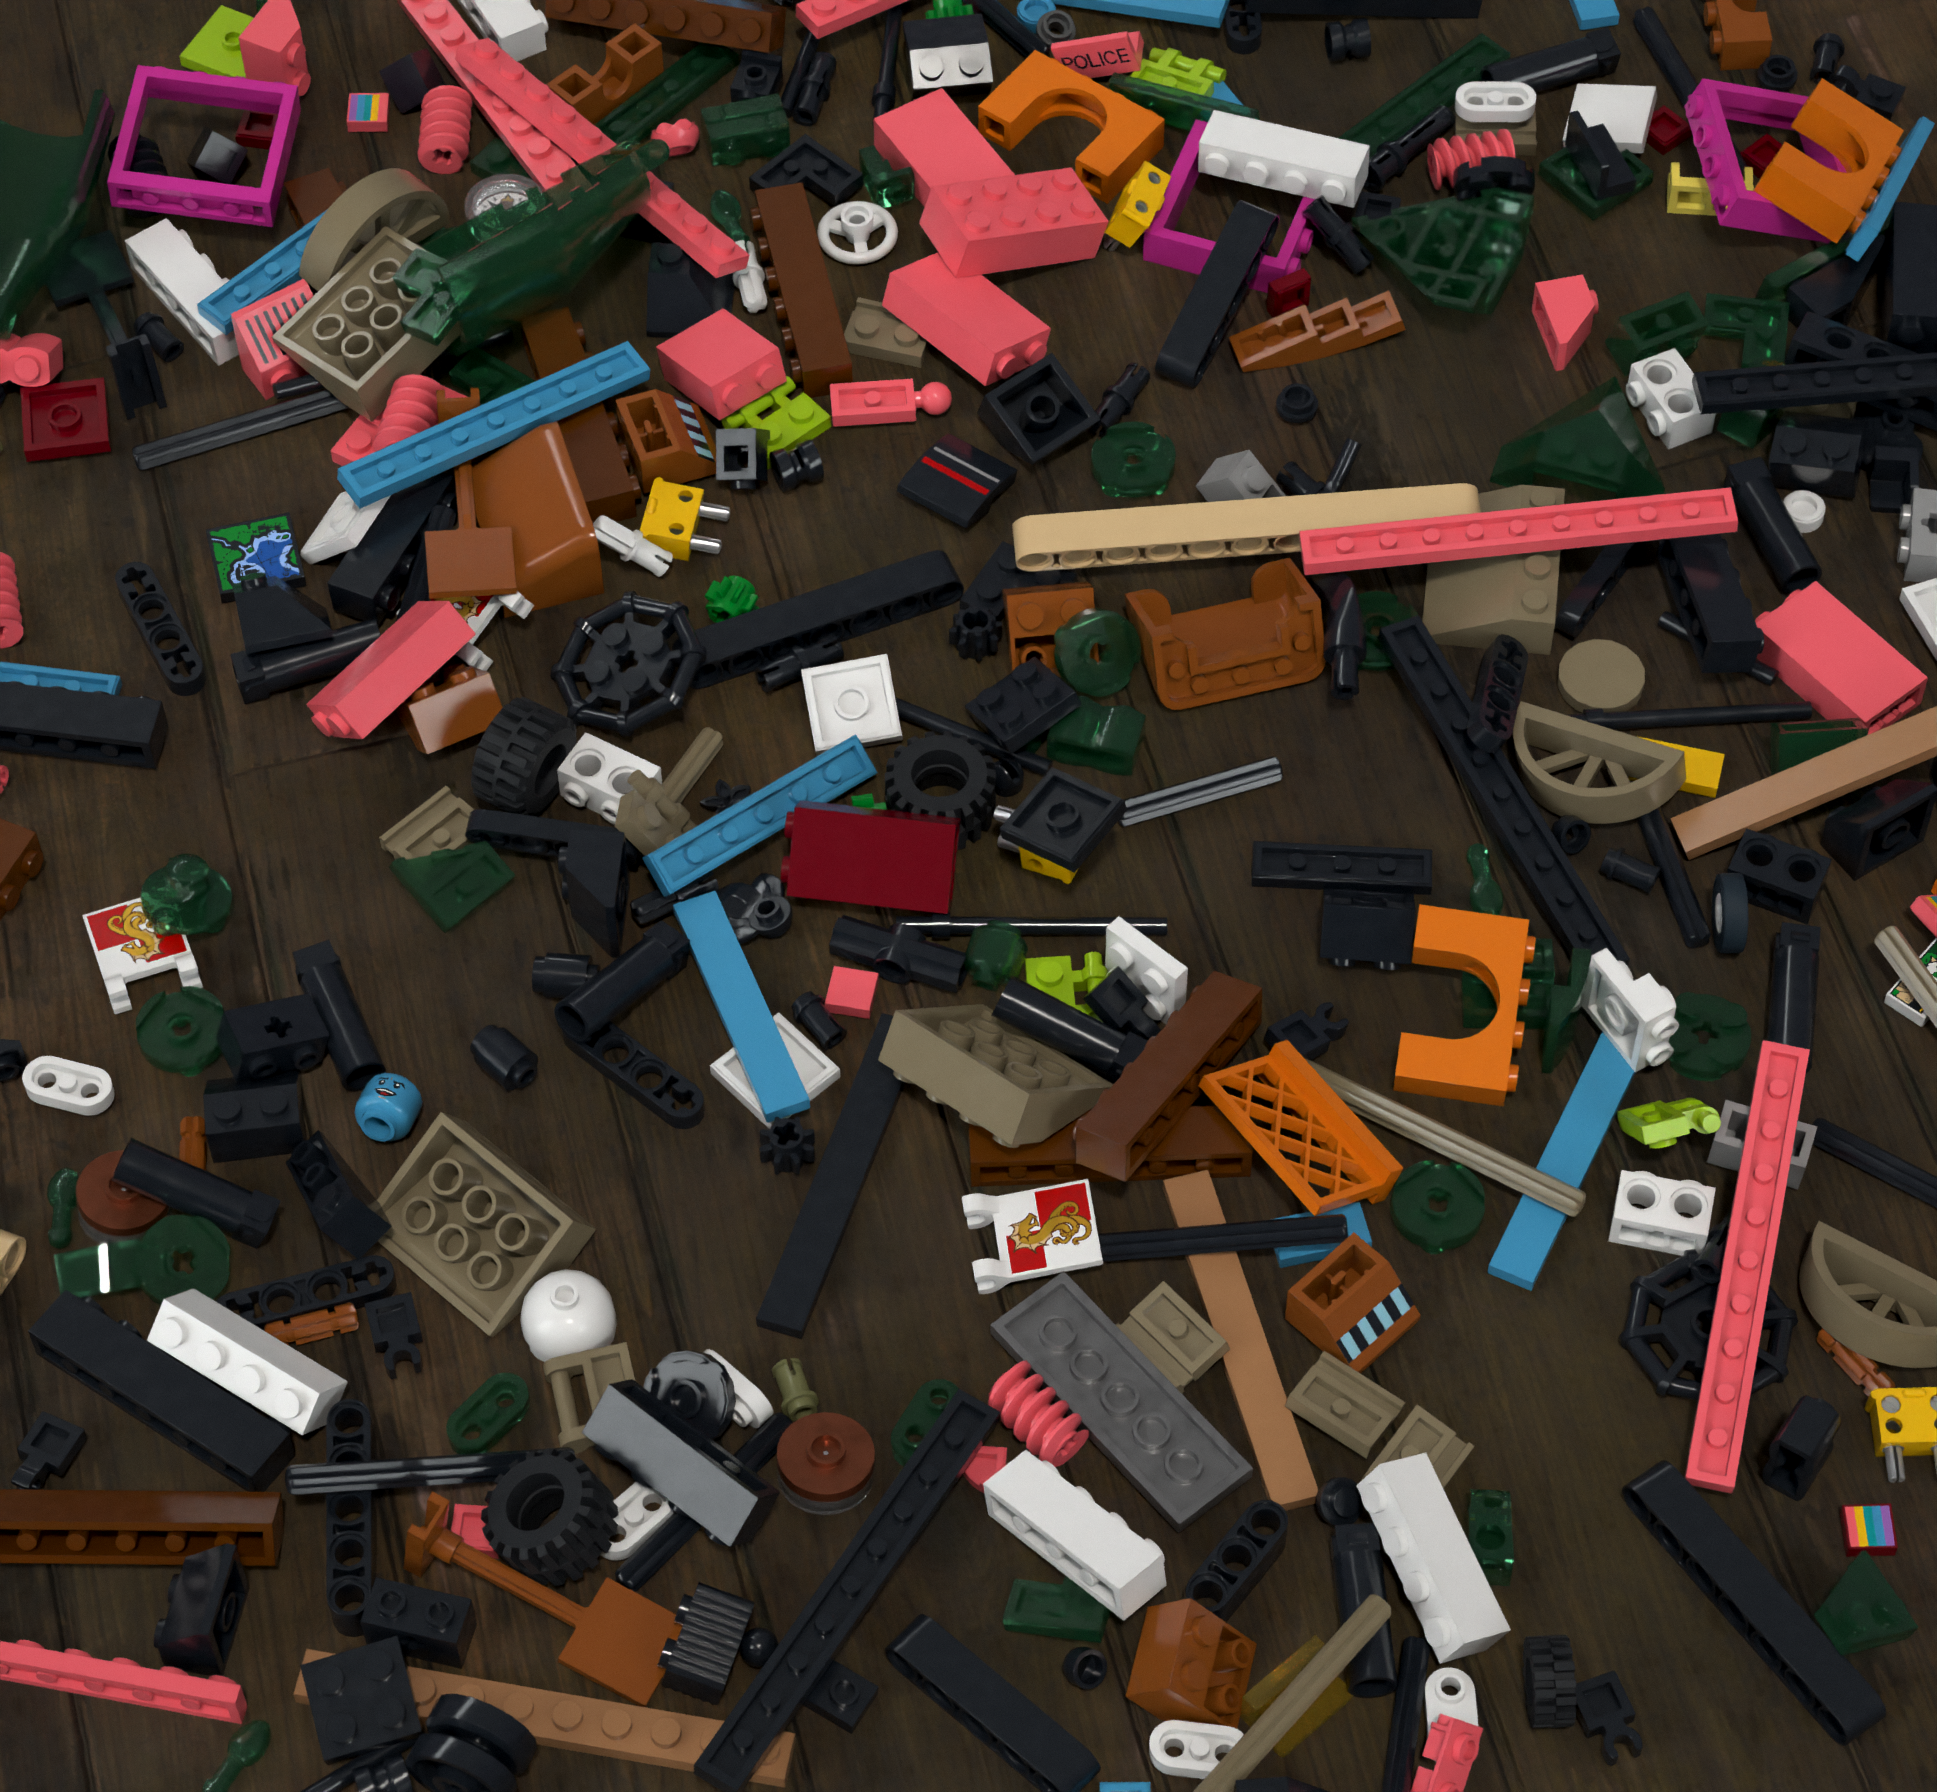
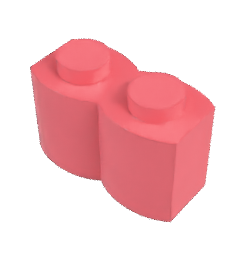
(30, 359)

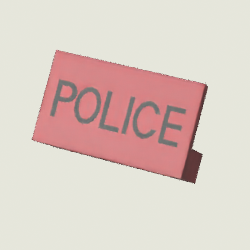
(1101, 54)

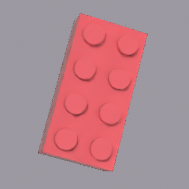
(1013, 222)

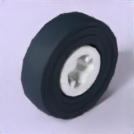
(1730, 913)

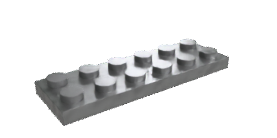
(1123, 1401)

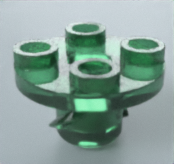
(186, 897)

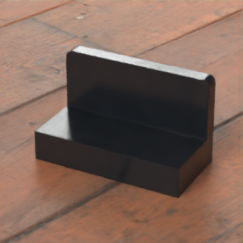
(1598, 158)

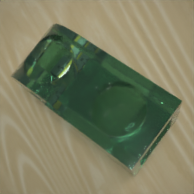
(1491, 1533)

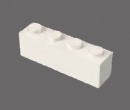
(510, 24)
(1283, 158)
(180, 281)
(246, 1360)
(1075, 1534)
(1432, 1557)

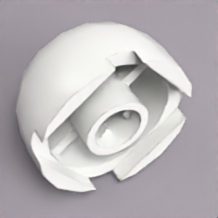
(567, 1315)

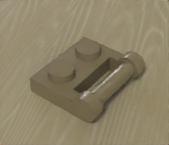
(600, 1368)

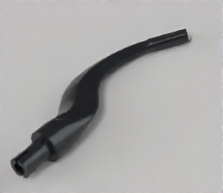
(1340, 607)

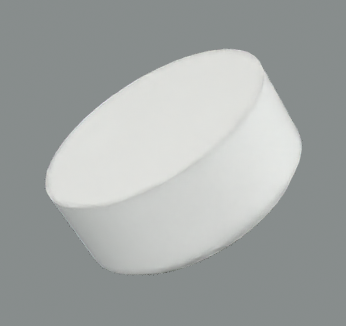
(1806, 510)

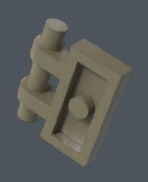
(649, 815)

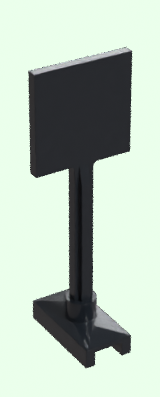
(87, 272)

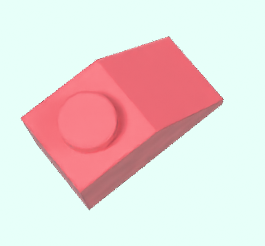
(1564, 316)

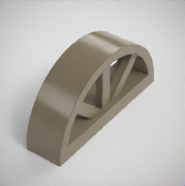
(378, 200)
(1575, 741)
(1876, 1277)

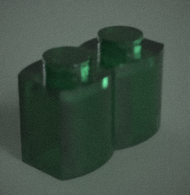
(1098, 737)

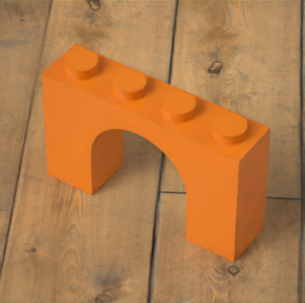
(1048, 89)
(1825, 197)
(1479, 1065)

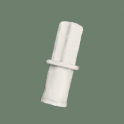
(751, 281)
(632, 545)

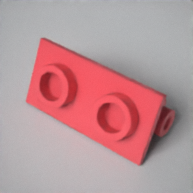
(1454, 1748)

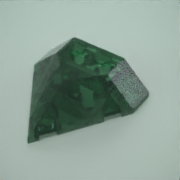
(1456, 250)
(1584, 443)

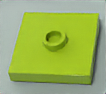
(217, 45)

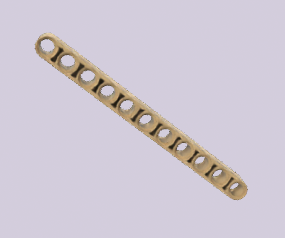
(1219, 527)

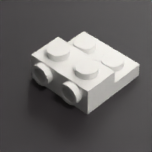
(1630, 1013)

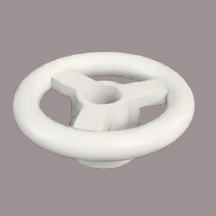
(857, 223)

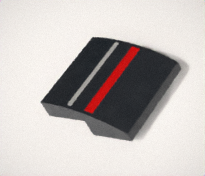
(957, 480)

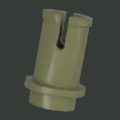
(794, 1389)

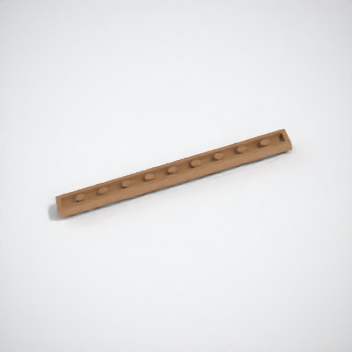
(587, 1722)

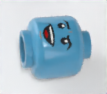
(388, 1107)

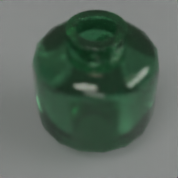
(995, 954)

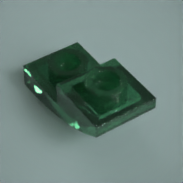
(97, 1269)

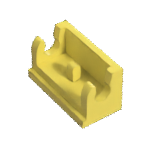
(1692, 194)

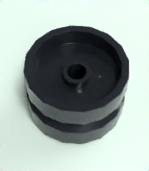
(470, 1748)

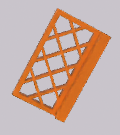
(1317, 1115)

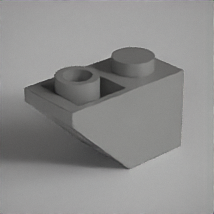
(1237, 478)

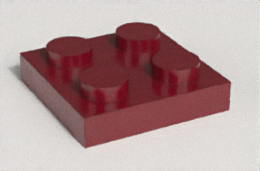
(65, 419)

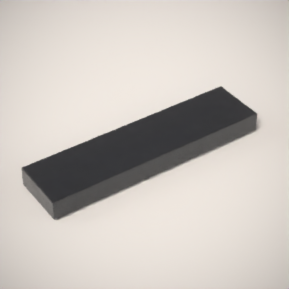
(1341, 867)

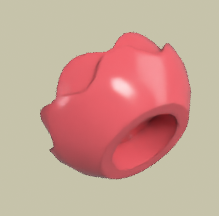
(679, 137)

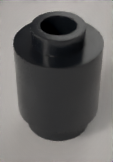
(561, 973)
(504, 1057)

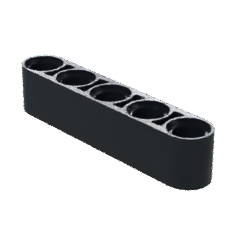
(1217, 294)
(352, 1537)
(991, 1708)

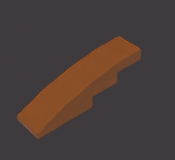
(1316, 335)

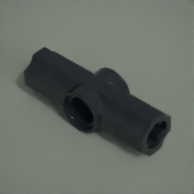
(898, 953)

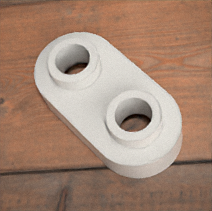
(1495, 101)
(71, 1086)
(751, 1404)
(635, 1521)
(1459, 1706)
(1198, 1743)

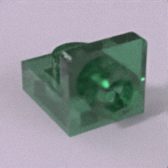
(883, 184)

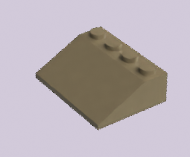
(353, 330)
(1497, 595)
(989, 1072)
(477, 1223)

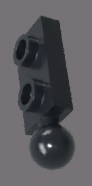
(838, 1695)

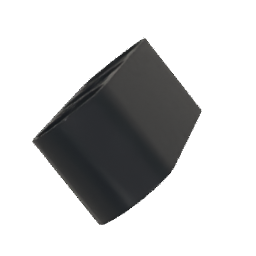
(1244, 1546)

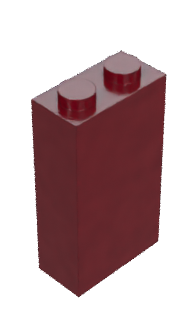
(871, 856)

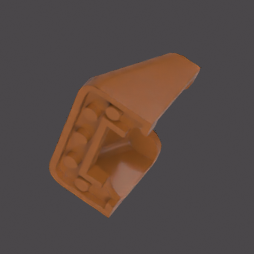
(539, 497)
(1232, 645)

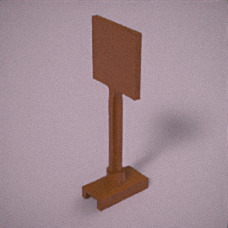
(469, 558)
(613, 1639)

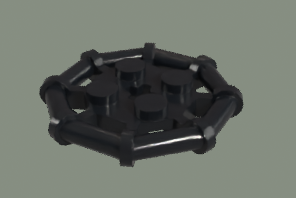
(615, 647)
(1681, 1330)

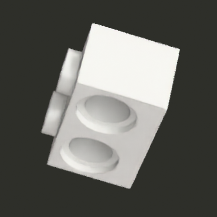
(1666, 398)
(609, 772)
(1660, 1225)

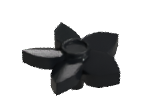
(725, 796)

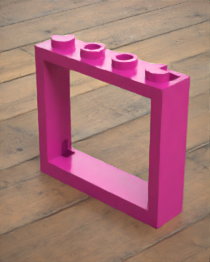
(1706, 113)
(200, 197)
(1190, 252)

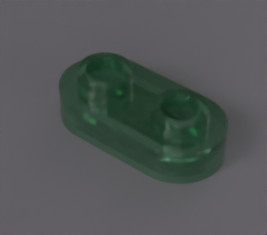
(484, 1415)
(919, 1417)

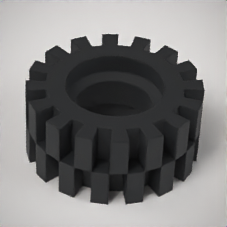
(1549, 1681)

